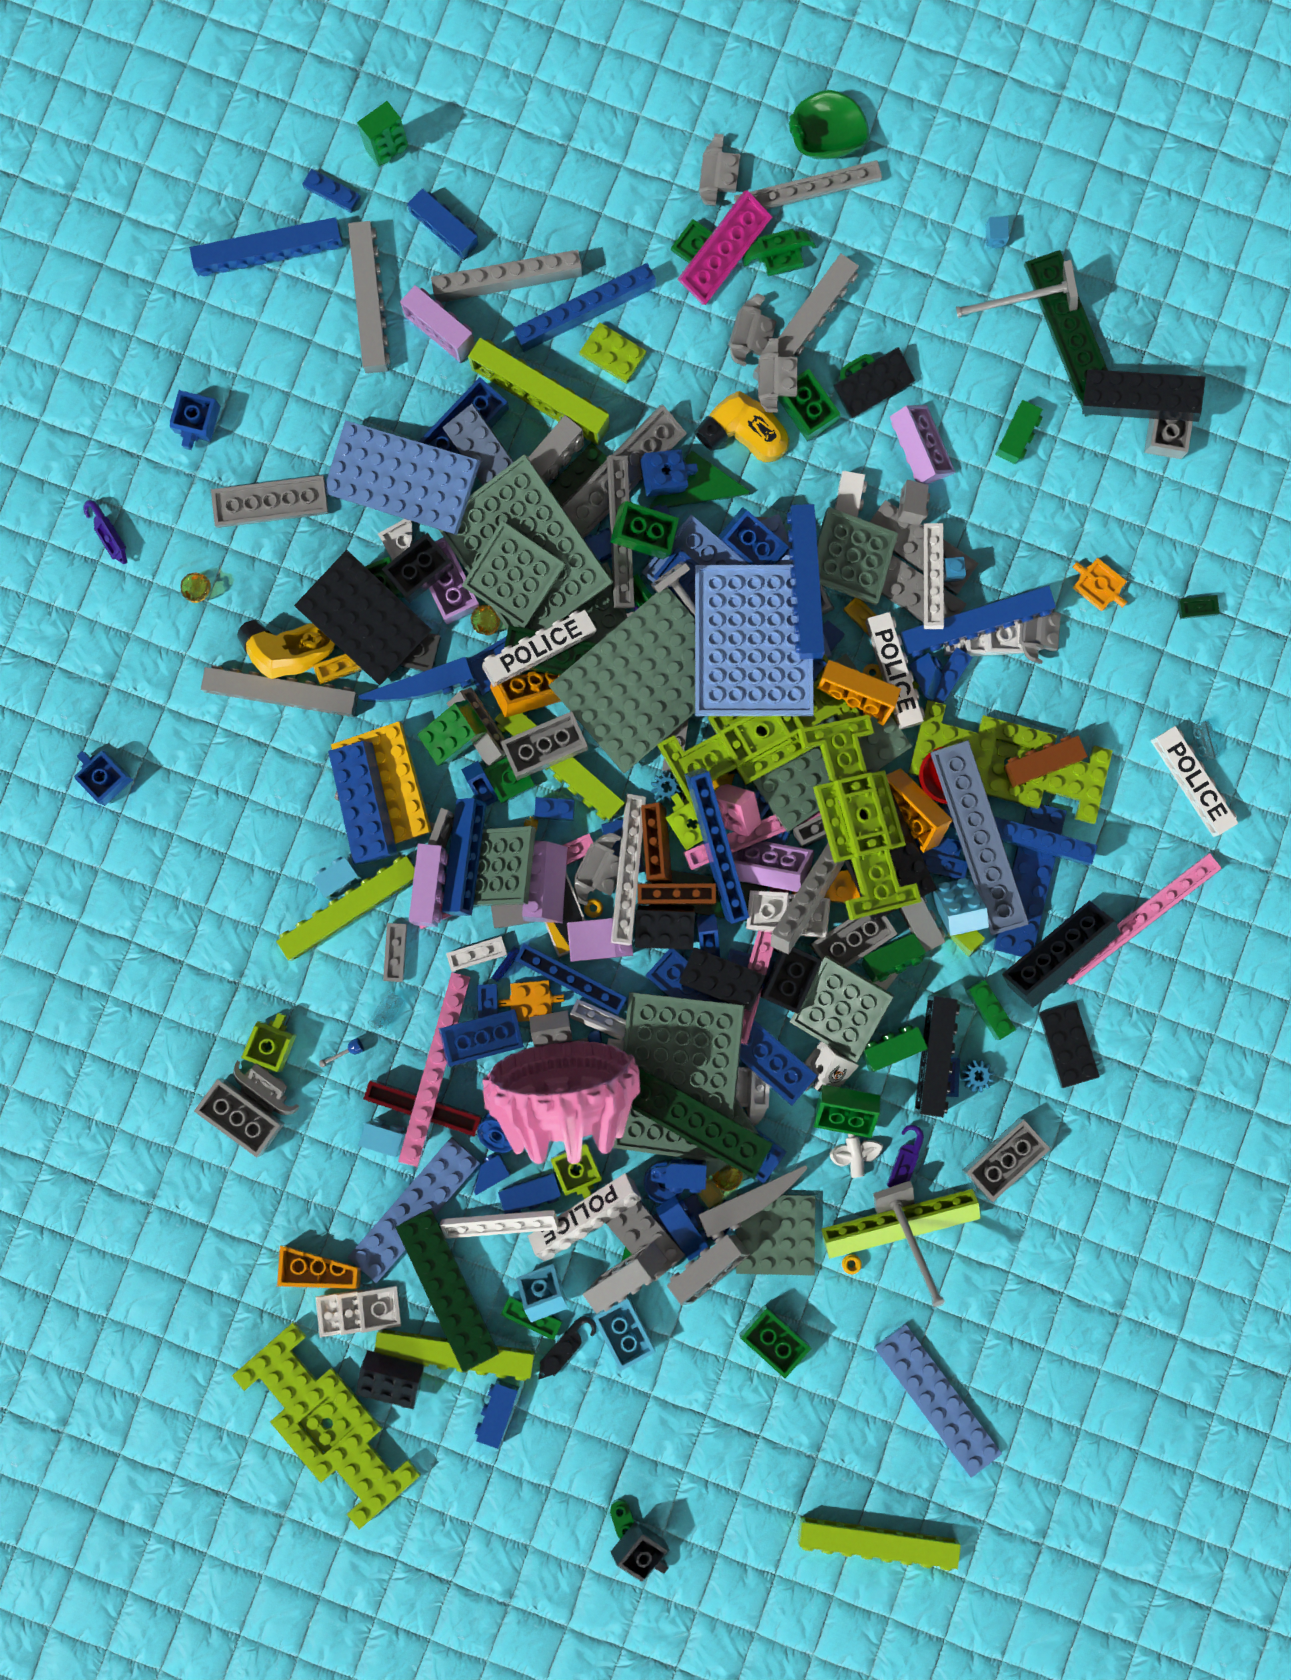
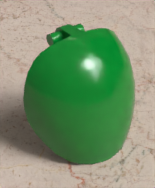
(828, 125)

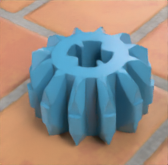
(665, 780)
(984, 1076)

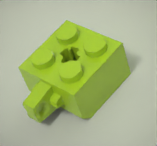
(679, 819)
(273, 1033)
(580, 1182)

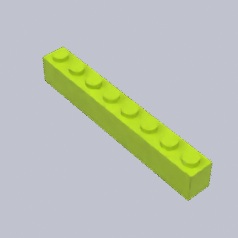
(570, 771)
(347, 909)
(885, 1226)
(437, 1351)
(878, 1543)

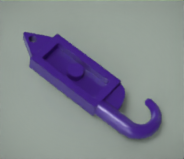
(106, 532)
(906, 1158)

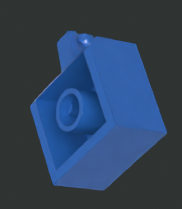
(194, 418)
(672, 464)
(91, 776)
(681, 1175)

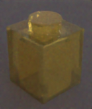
(712, 1194)

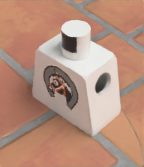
(832, 1068)

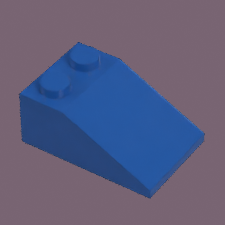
(752, 539)

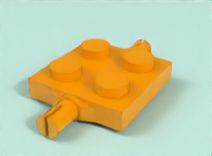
(1099, 584)
(531, 999)

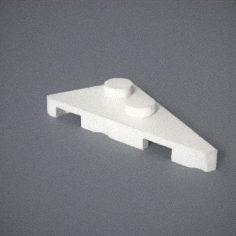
(397, 537)

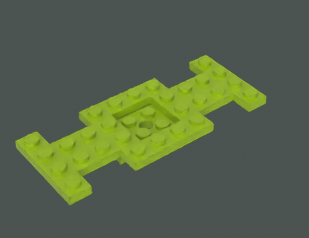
(738, 742)
(1078, 781)
(869, 838)
(344, 1443)

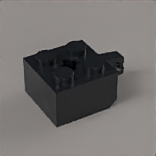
(640, 1552)

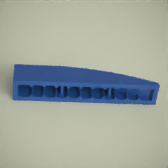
(425, 684)

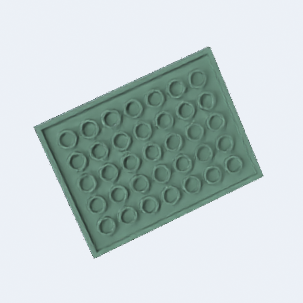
(528, 505)
(635, 681)
(790, 787)
(690, 1047)

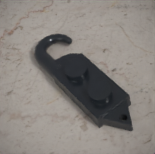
(564, 1348)

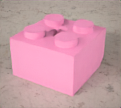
(738, 809)

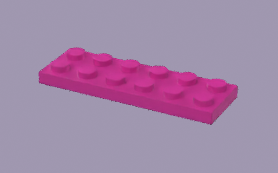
(724, 247)

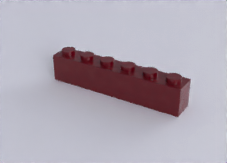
(404, 1102)

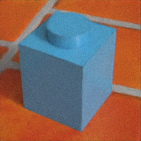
(997, 232)
(953, 569)

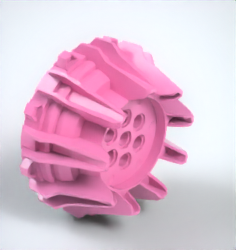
(562, 1096)

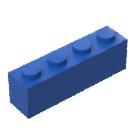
(442, 223)

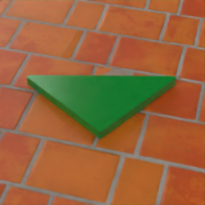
(704, 486)

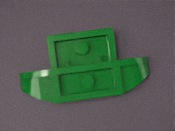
(779, 251)

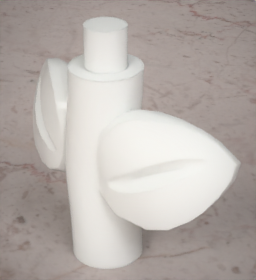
(855, 1154)

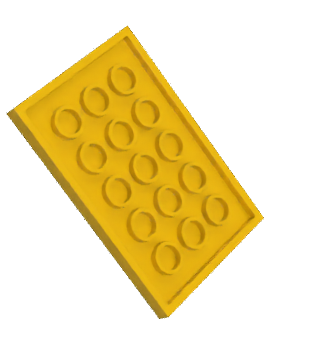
(398, 780)

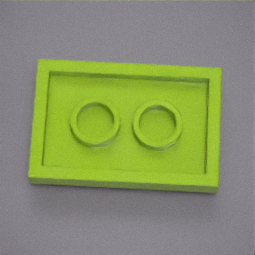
(612, 352)

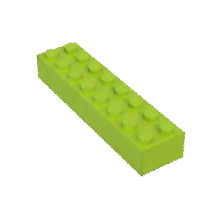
(537, 390)

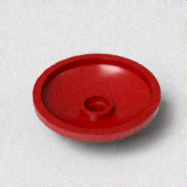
(929, 779)

